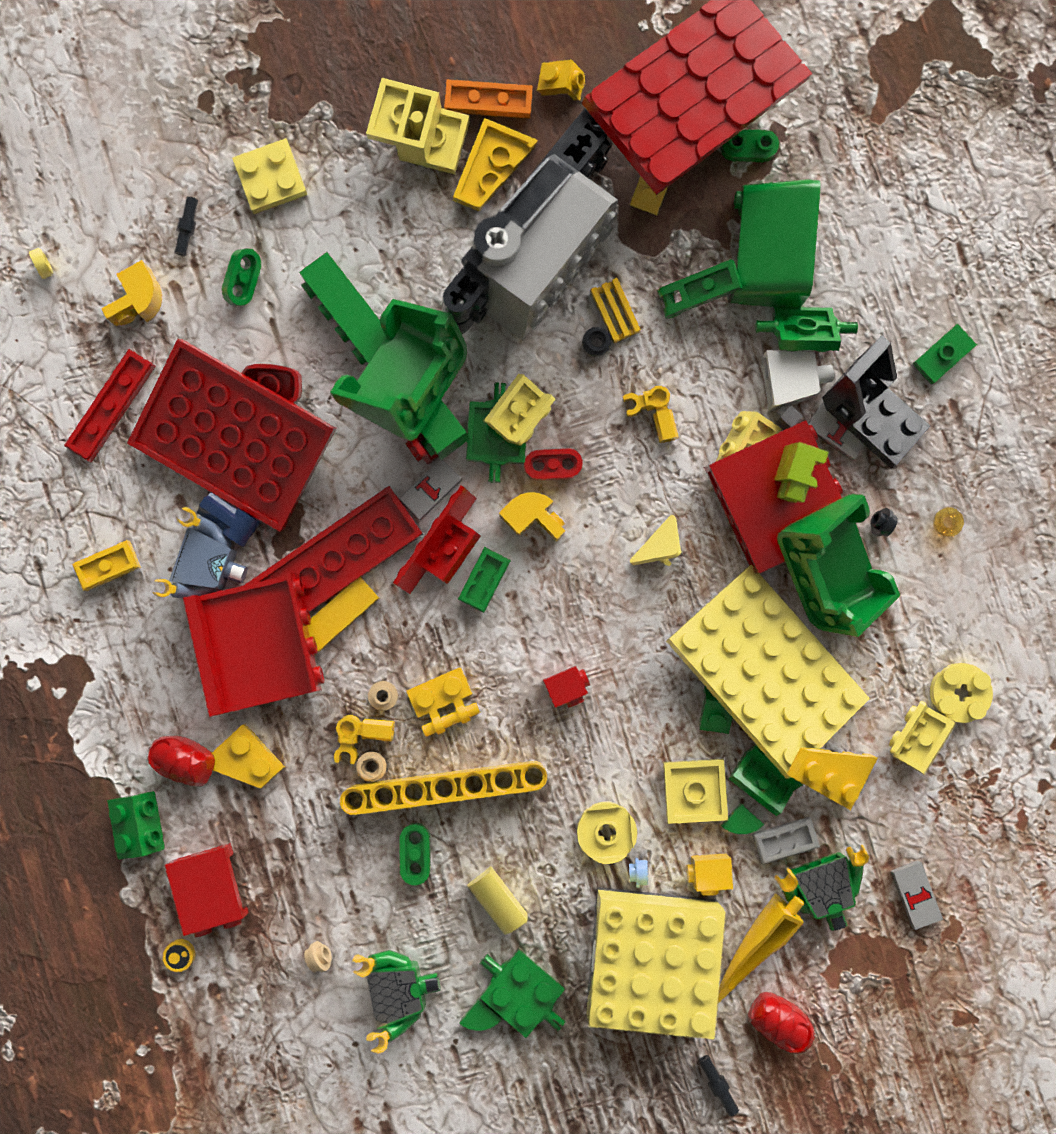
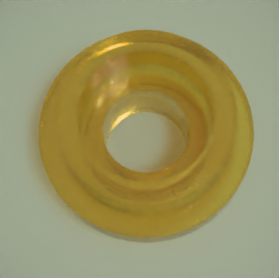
(955, 517)

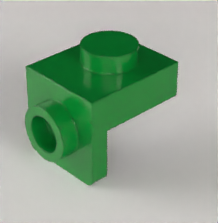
(714, 715)

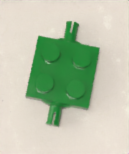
(806, 328)
(485, 443)
(522, 992)

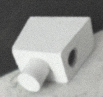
(792, 377)

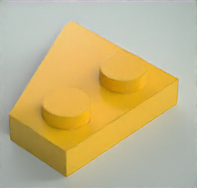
(246, 758)

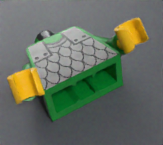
(827, 885)
(395, 993)

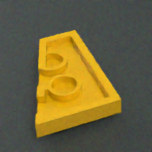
(490, 163)
(833, 773)

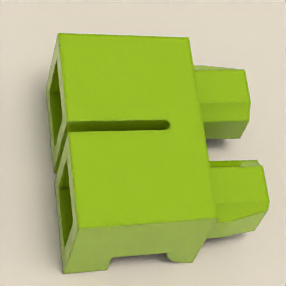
(796, 470)

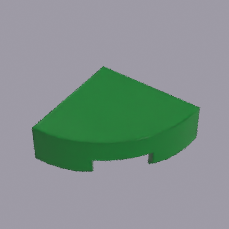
(742, 821)
(480, 1017)

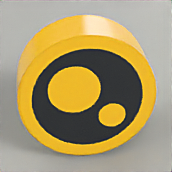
(179, 955)

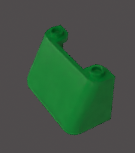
(777, 242)
(407, 371)
(834, 569)

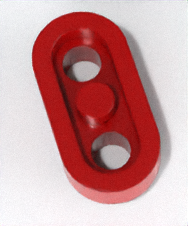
(552, 463)

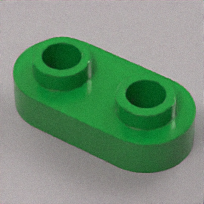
(751, 147)
(241, 278)
(415, 853)

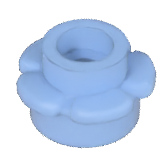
(639, 872)

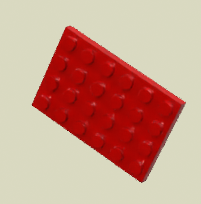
(231, 435)

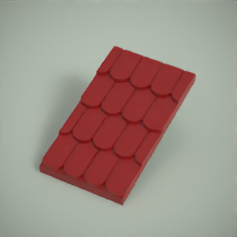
(695, 89)

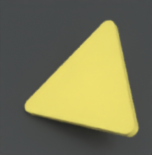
(661, 545)

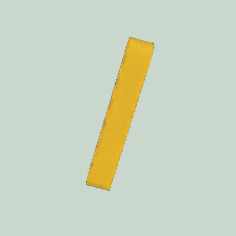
(431, 796)

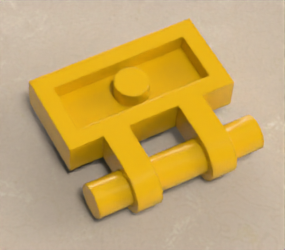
(441, 692)

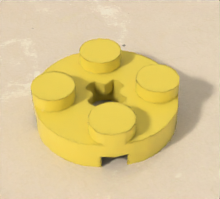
(975, 682)
(619, 843)

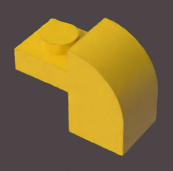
(142, 296)
(532, 507)

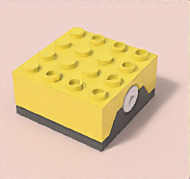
(655, 963)

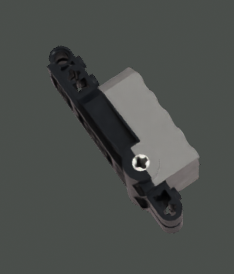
(538, 237)

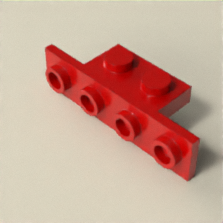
(443, 546)

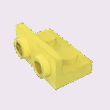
(747, 430)

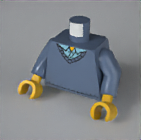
(203, 561)

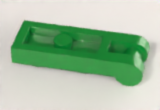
(700, 288)

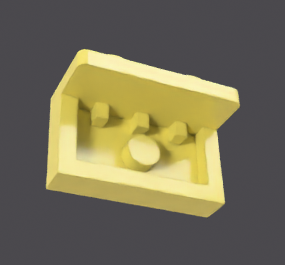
(519, 410)
(921, 737)

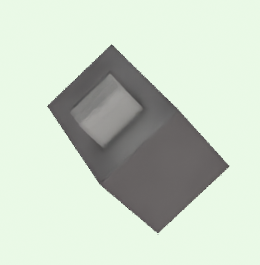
(788, 417)

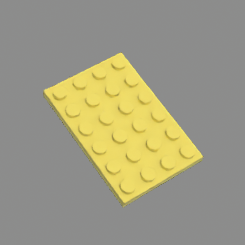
(767, 669)

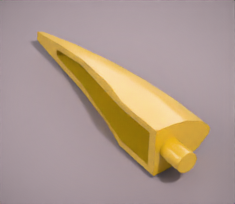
(767, 934)

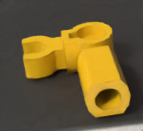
(656, 399)
(350, 727)

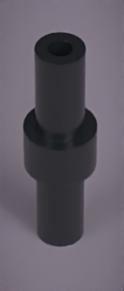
(186, 226)
(718, 1085)

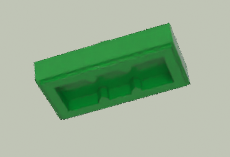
(944, 354)
(484, 579)

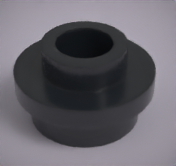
(600, 333)
(883, 522)

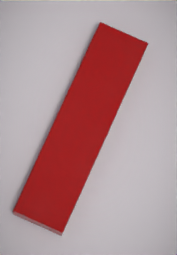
(110, 405)

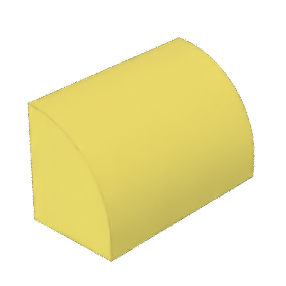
(498, 901)

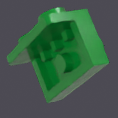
(763, 781)
(136, 825)

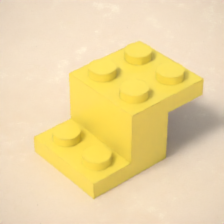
(417, 126)

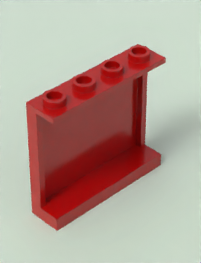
(749, 494)
(253, 644)

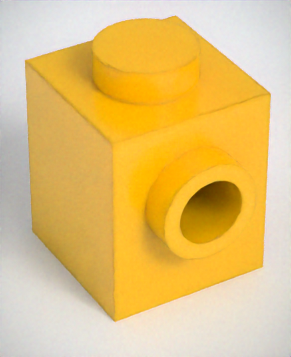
(710, 873)

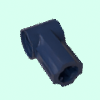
(233, 522)

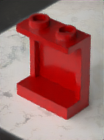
(205, 891)

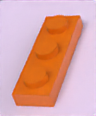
(488, 98)

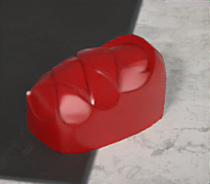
(279, 379)
(181, 760)
(781, 1023)

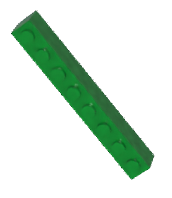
(363, 329)

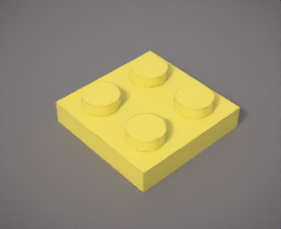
(269, 176)
(695, 791)

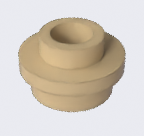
(392, 695)
(364, 773)
(318, 957)

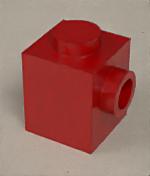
(567, 687)

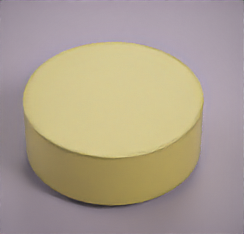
(41, 263)

